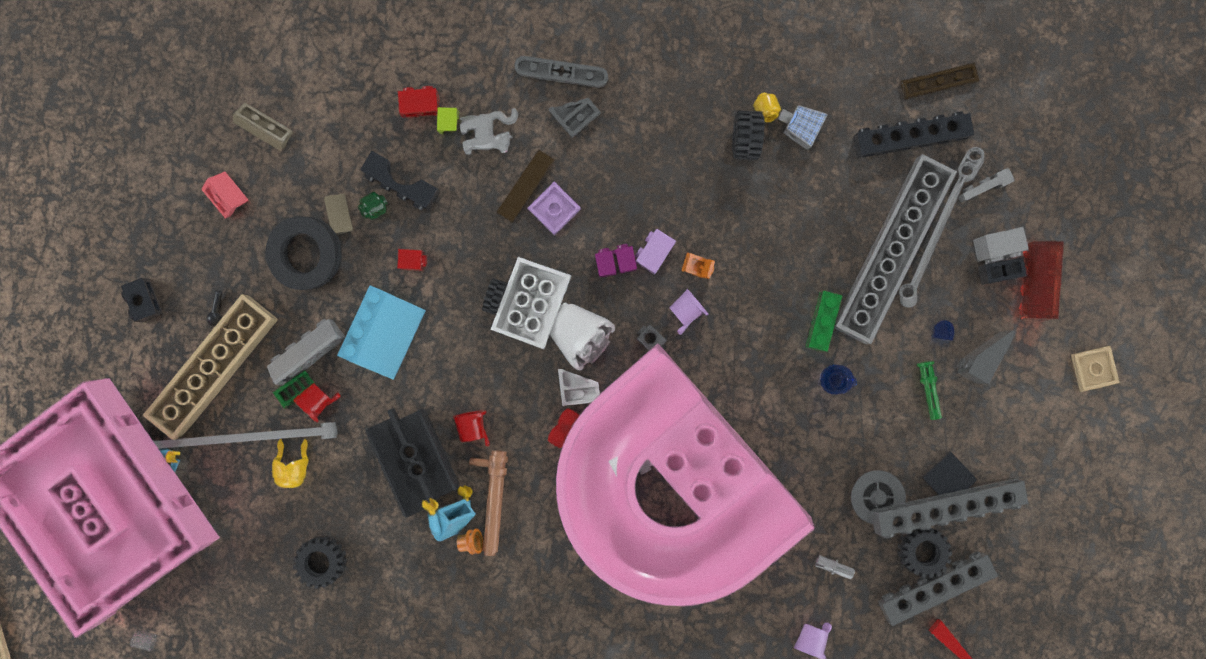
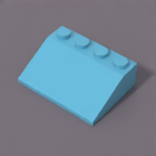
(381, 332)

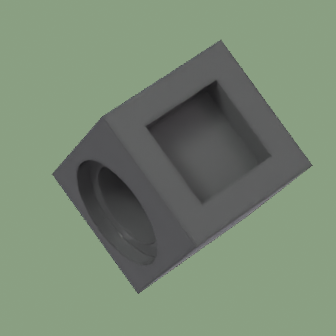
(659, 339)

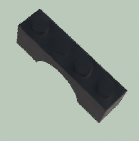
(379, 169)

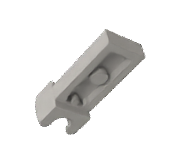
(997, 180)

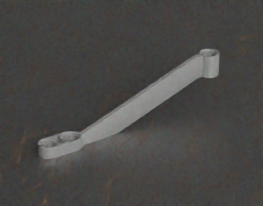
(967, 163)

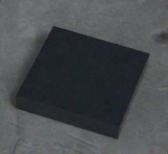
(949, 475)

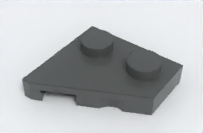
(575, 115)

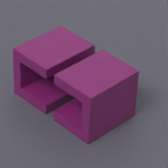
(625, 260)

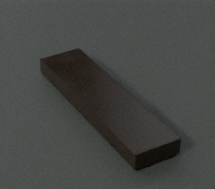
(939, 81)
(525, 186)

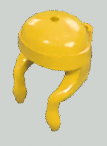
(292, 474)

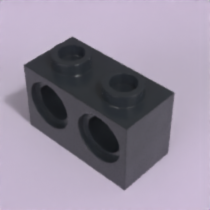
(1002, 271)

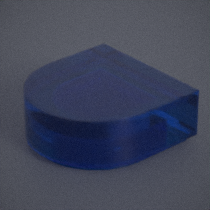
(943, 330)

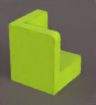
(447, 119)

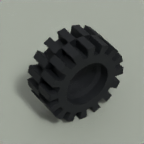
(494, 296)

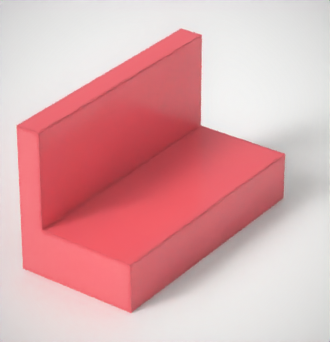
(224, 194)

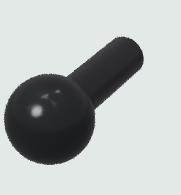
(214, 316)

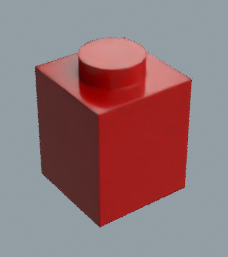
(411, 260)

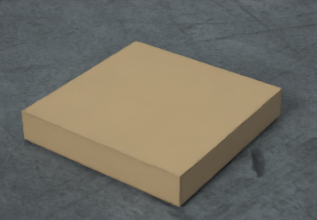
(1095, 368)

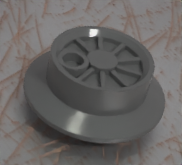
(875, 491)

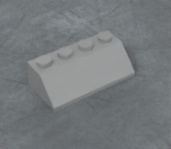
(305, 352)

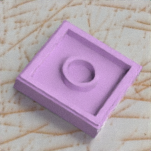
(554, 208)

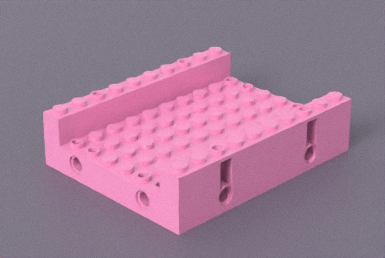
(95, 505)

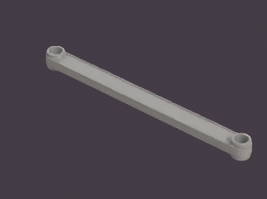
(327, 431)

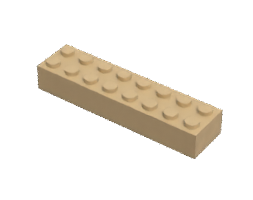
(210, 367)

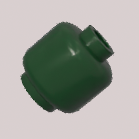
(372, 205)

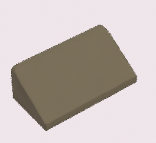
(338, 213)

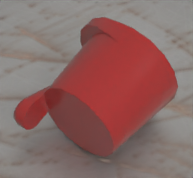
(314, 401)
(471, 426)

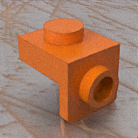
(698, 266)

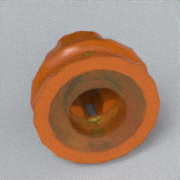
(470, 542)

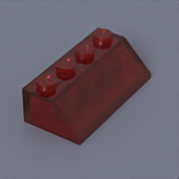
(1043, 281)

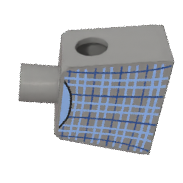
(803, 125)

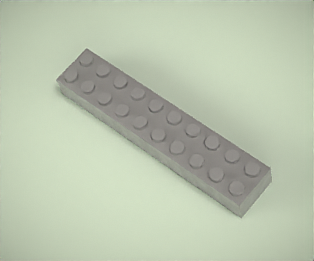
(894, 249)

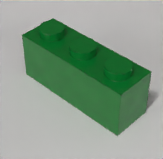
(823, 321)

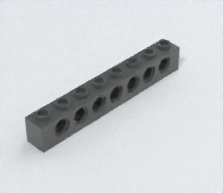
(1015, 497)

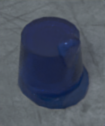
(837, 379)

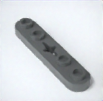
(542, 69)

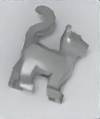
(484, 133)

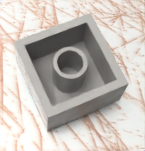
(1001, 245)

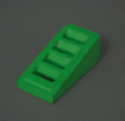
(277, 393)

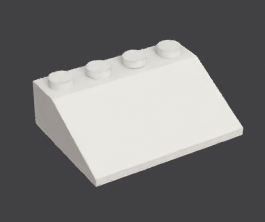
(531, 302)

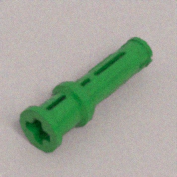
(935, 413)

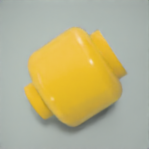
(768, 106)

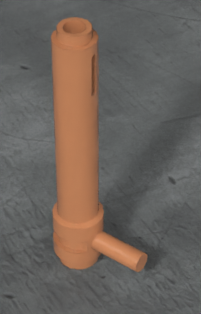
(497, 472)

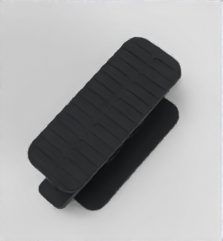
(389, 444)

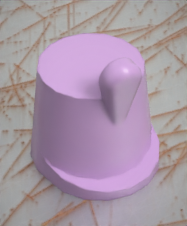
(687, 310)
(813, 640)

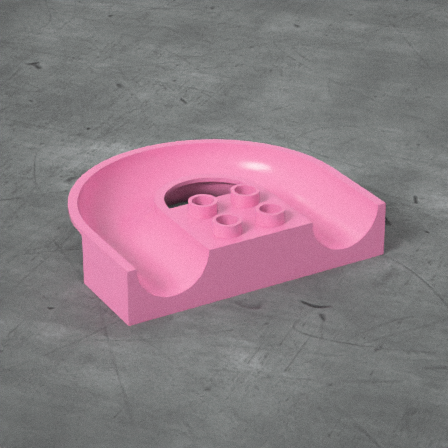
(740, 503)

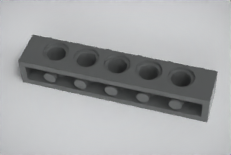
(983, 572)

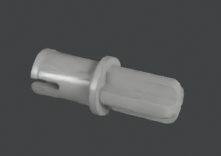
(834, 567)

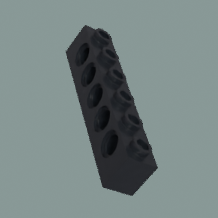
(962, 131)

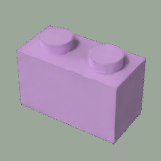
(655, 251)

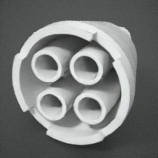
(580, 334)

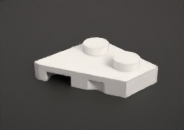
(576, 388)

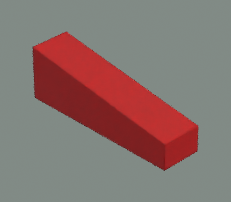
(943, 634)

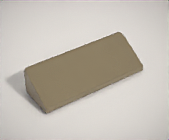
(262, 126)

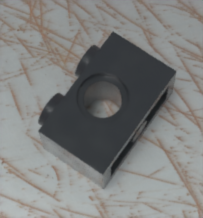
(150, 306)

